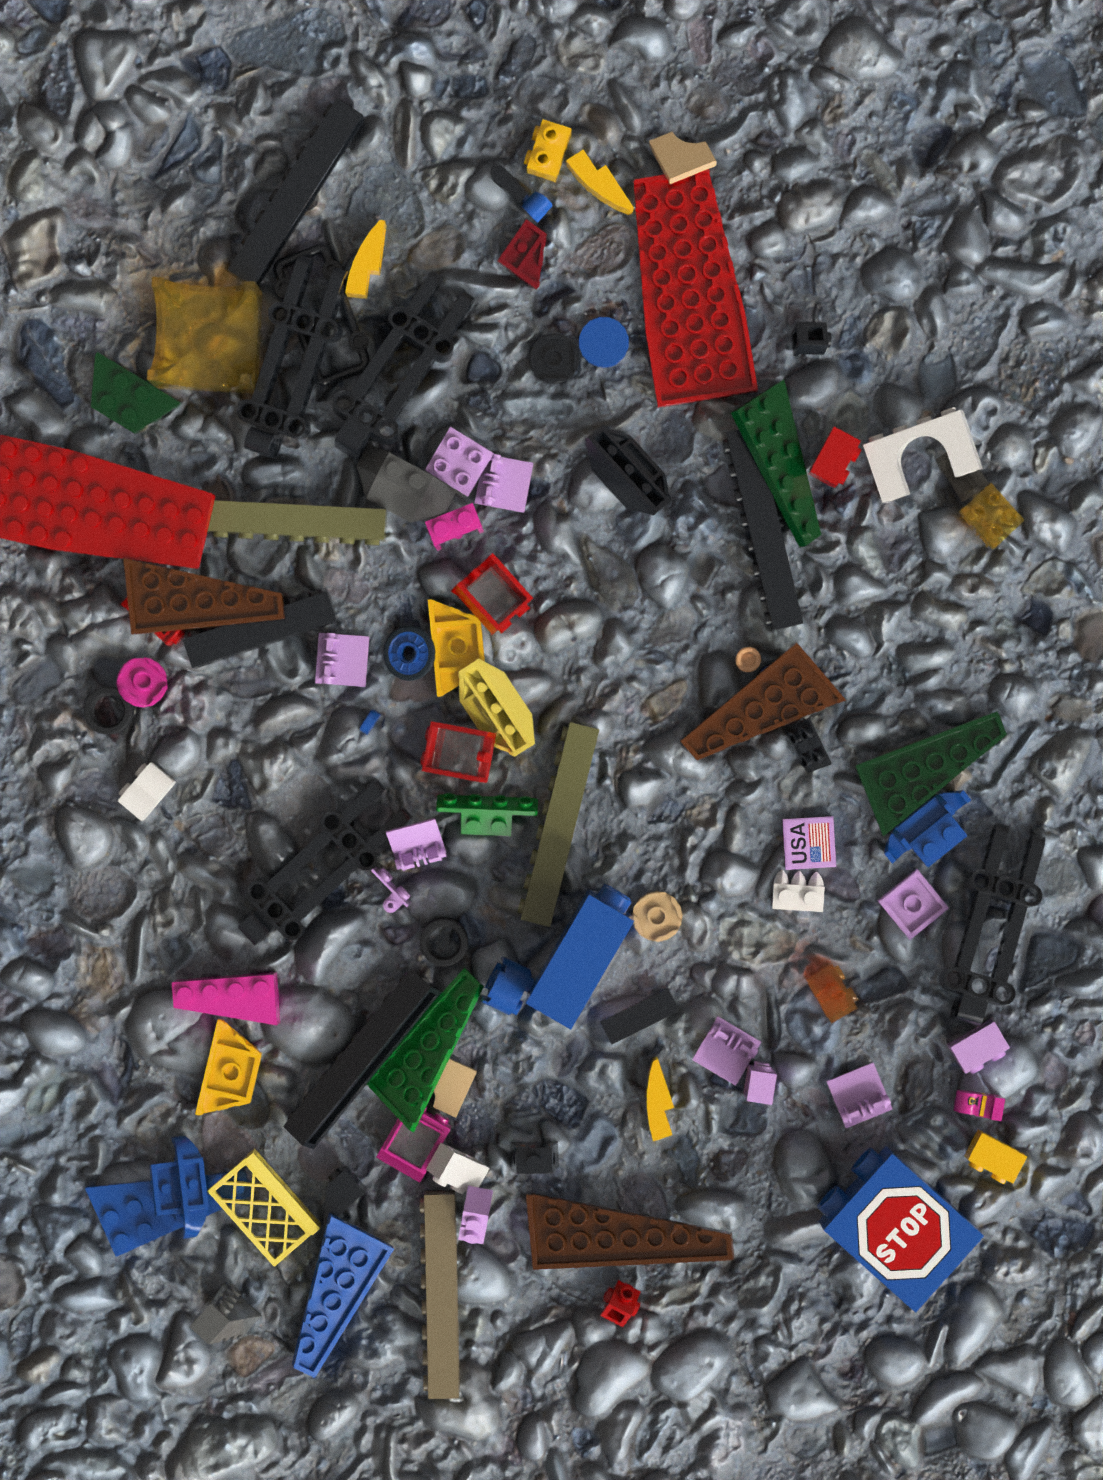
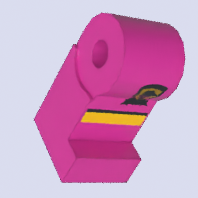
(979, 1104)

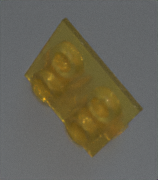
(991, 516)

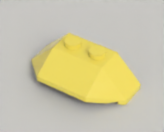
(496, 706)

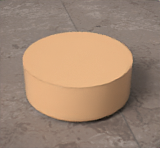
(748, 659)

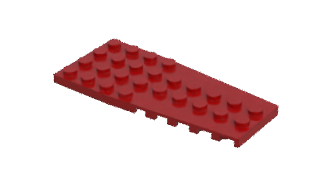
(690, 293)
(98, 507)

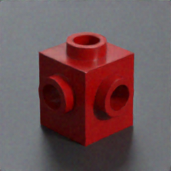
(620, 1303)

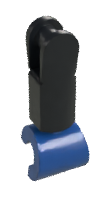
(535, 204)

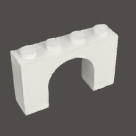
(886, 452)

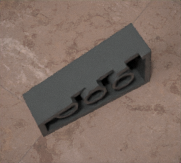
(224, 1316)

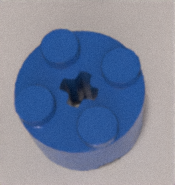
(507, 986)

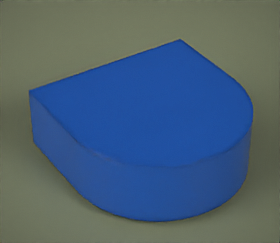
(369, 722)

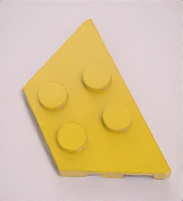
(456, 643)
(229, 1071)

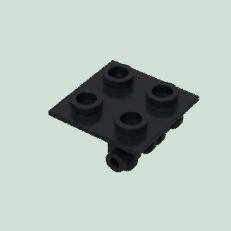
(808, 745)

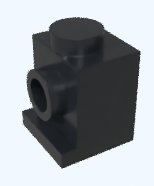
(810, 338)

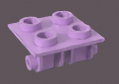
(459, 461)
(504, 484)
(342, 659)
(415, 843)
(399, 895)
(726, 1050)
(859, 1095)

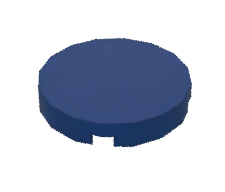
(603, 342)

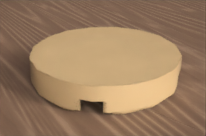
(657, 916)

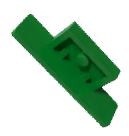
(486, 813)

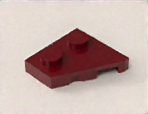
(525, 254)

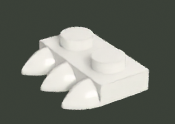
(798, 894)

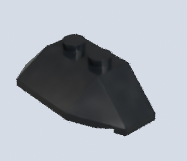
(627, 470)

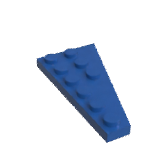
(129, 1213)
(342, 1277)

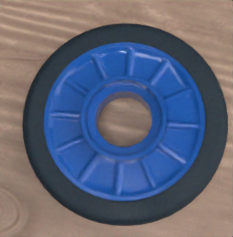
(394, 653)

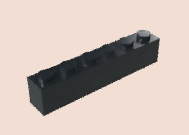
(235, 639)

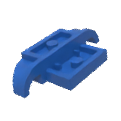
(929, 829)
(181, 1186)

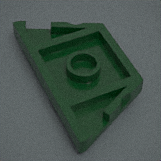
(127, 397)

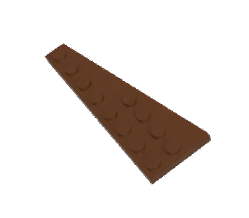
(596, 1236)

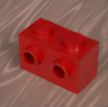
(834, 458)

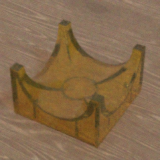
(206, 337)

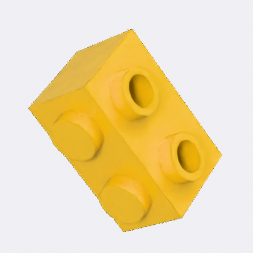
(548, 151)
(994, 1156)

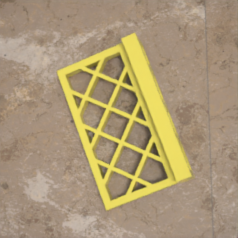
(281, 1192)

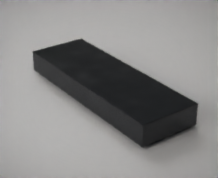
(639, 1016)

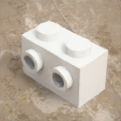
(456, 1169)

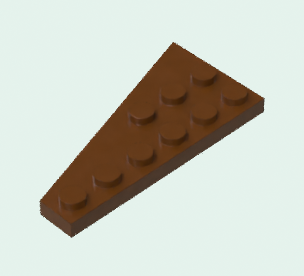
(180, 600)
(773, 698)

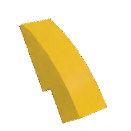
(599, 182)
(366, 262)
(657, 1101)

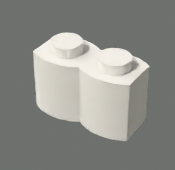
(146, 790)

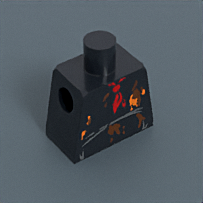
(534, 1157)

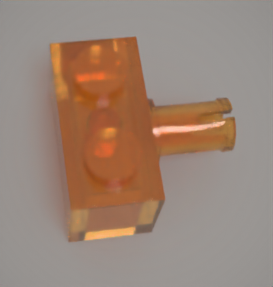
(831, 992)

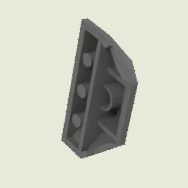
(402, 486)

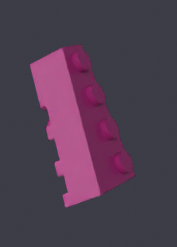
(233, 996)

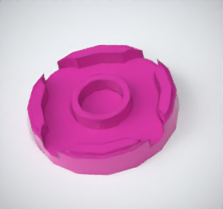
(142, 682)

